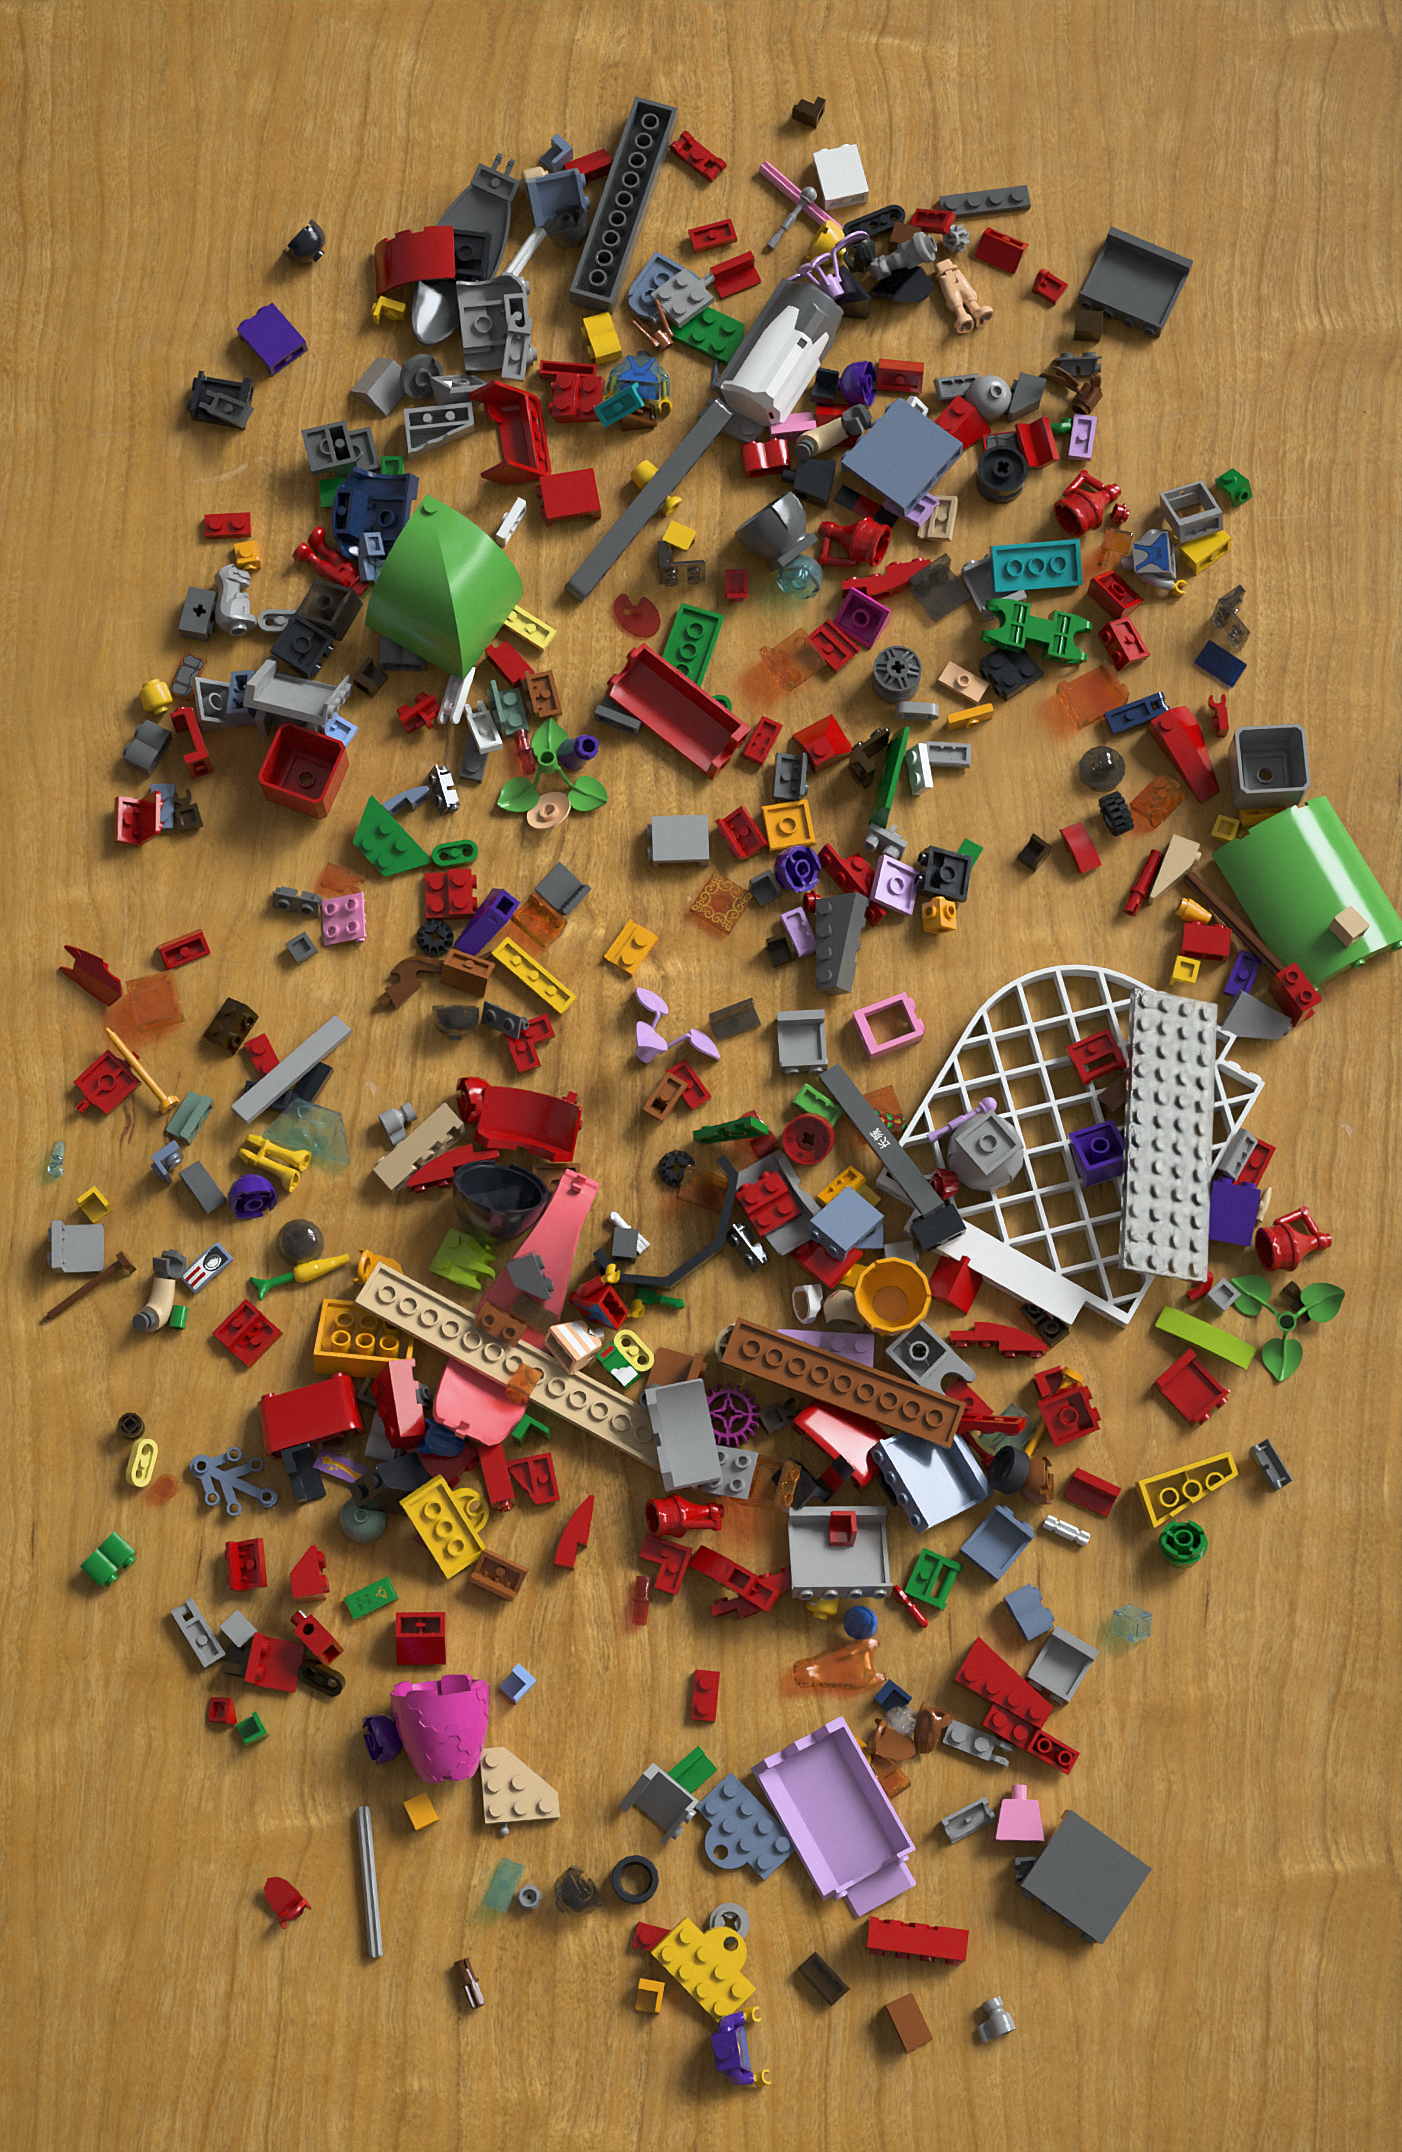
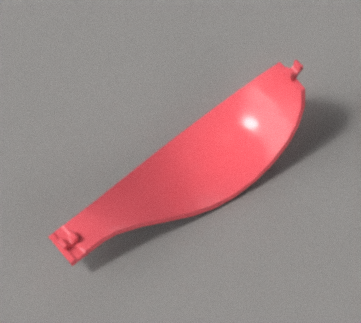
(474, 1403)

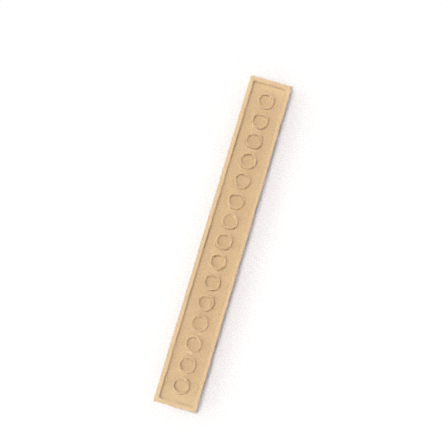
(452, 1332)

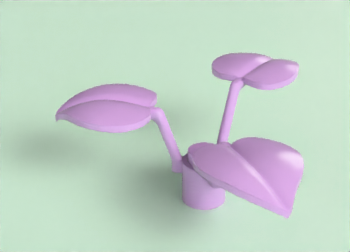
(829, 284)
(651, 1043)

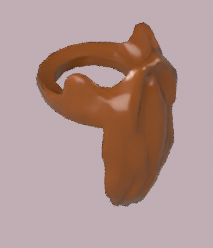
(929, 1727)
(889, 1743)

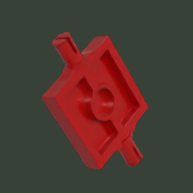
(106, 1083)

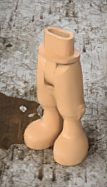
(959, 292)

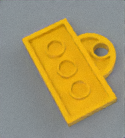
(447, 1523)
(706, 1966)

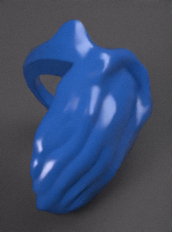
(440, 1441)
(860, 1622)

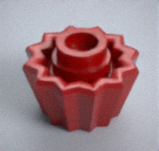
(944, 1182)

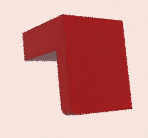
(1048, 1382)
(842, 1528)

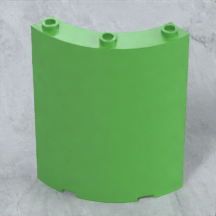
(1298, 877)

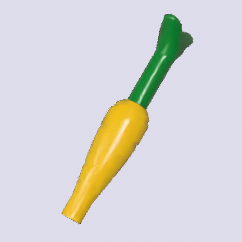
(301, 1273)

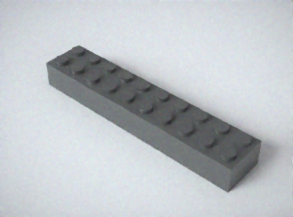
(623, 205)

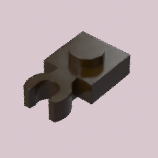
(187, 814)
(775, 1417)

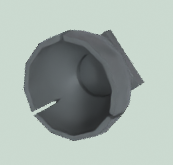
(777, 531)

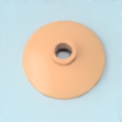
(549, 811)

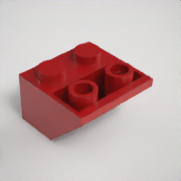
(308, 1579)
(421, 1638)

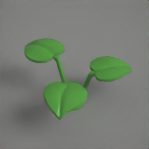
(519, 794)
(1278, 1354)

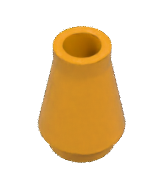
(1191, 911)

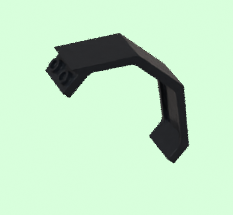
(697, 1261)

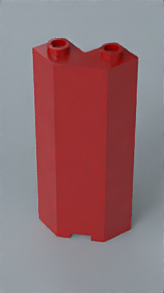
(677, 710)

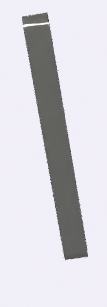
(649, 500)

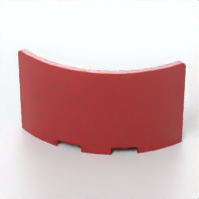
(414, 257)
(530, 1121)

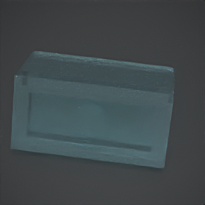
(999, 1440)

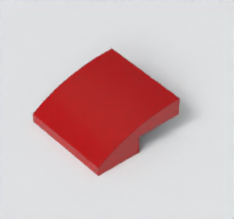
(247, 1333)

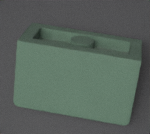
(190, 1116)

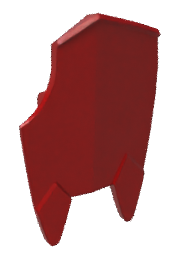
(93, 976)

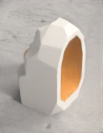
(807, 1302)

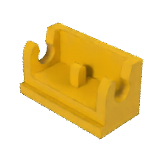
(1205, 550)

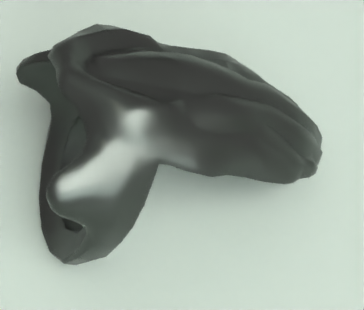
(863, 256)

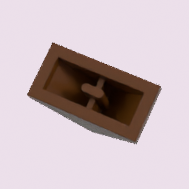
(640, 419)

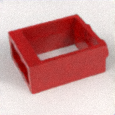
(497, 1477)

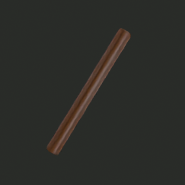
(1233, 922)

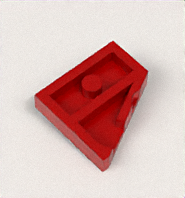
(536, 1477)

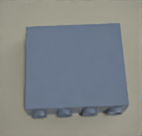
(902, 455)
(929, 1479)

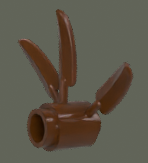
(1086, 397)

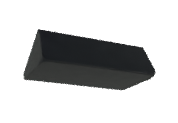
(313, 1083)

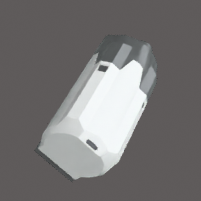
(780, 353)

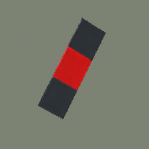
(864, 506)
(835, 1476)

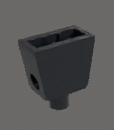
(812, 480)

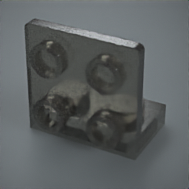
(678, 572)
(938, 588)
(1227, 620)

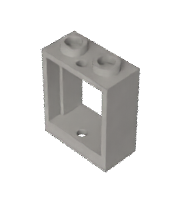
(1196, 525)

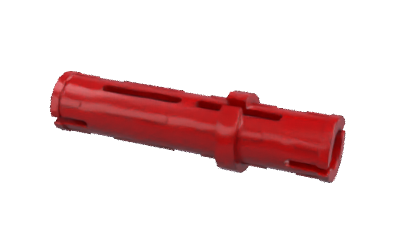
(1143, 882)

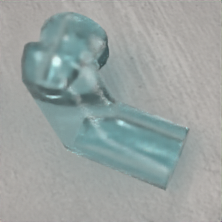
(56, 1160)

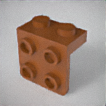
(676, 1367)

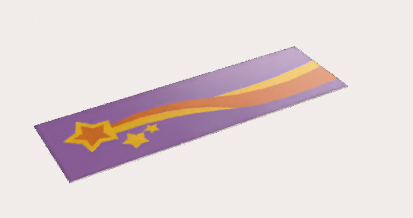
(339, 1466)

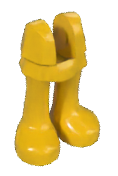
(288, 1176)

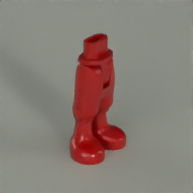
(336, 568)

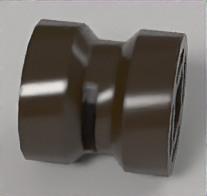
(134, 1429)

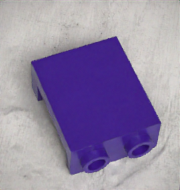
(272, 338)
(1233, 1211)

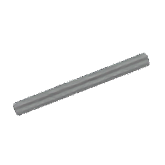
(369, 1882)

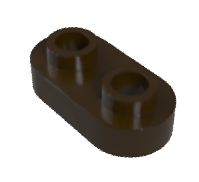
(321, 1678)

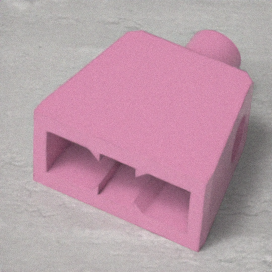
(1019, 1818)

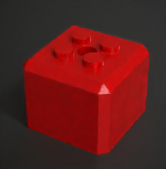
(298, 753)

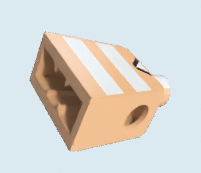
(574, 1344)

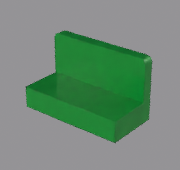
(525, 1428)
(693, 1770)

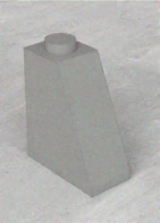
(1254, 1019)

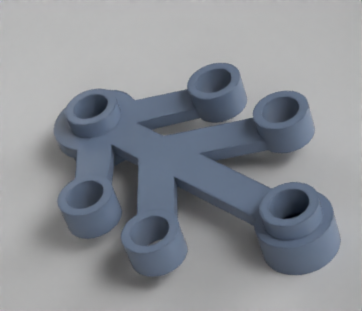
(230, 1479)

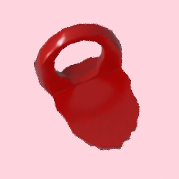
(284, 1900)

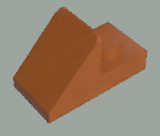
(665, 1097)

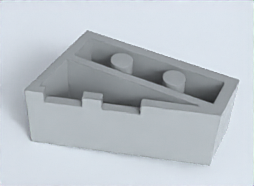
(436, 426)

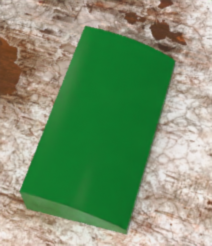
(889, 778)

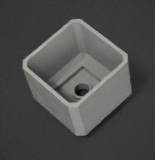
(1271, 749)

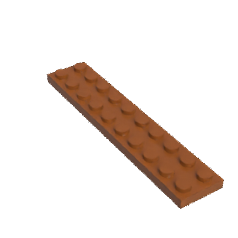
(843, 1383)

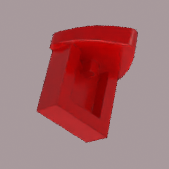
(1049, 286)

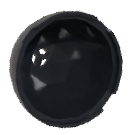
(497, 1200)

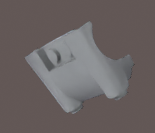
(485, 319)

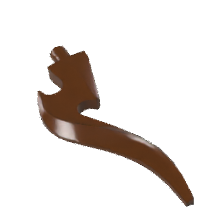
(409, 984)

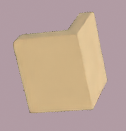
(1349, 926)

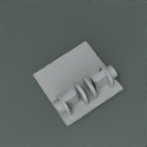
(737, 1473)

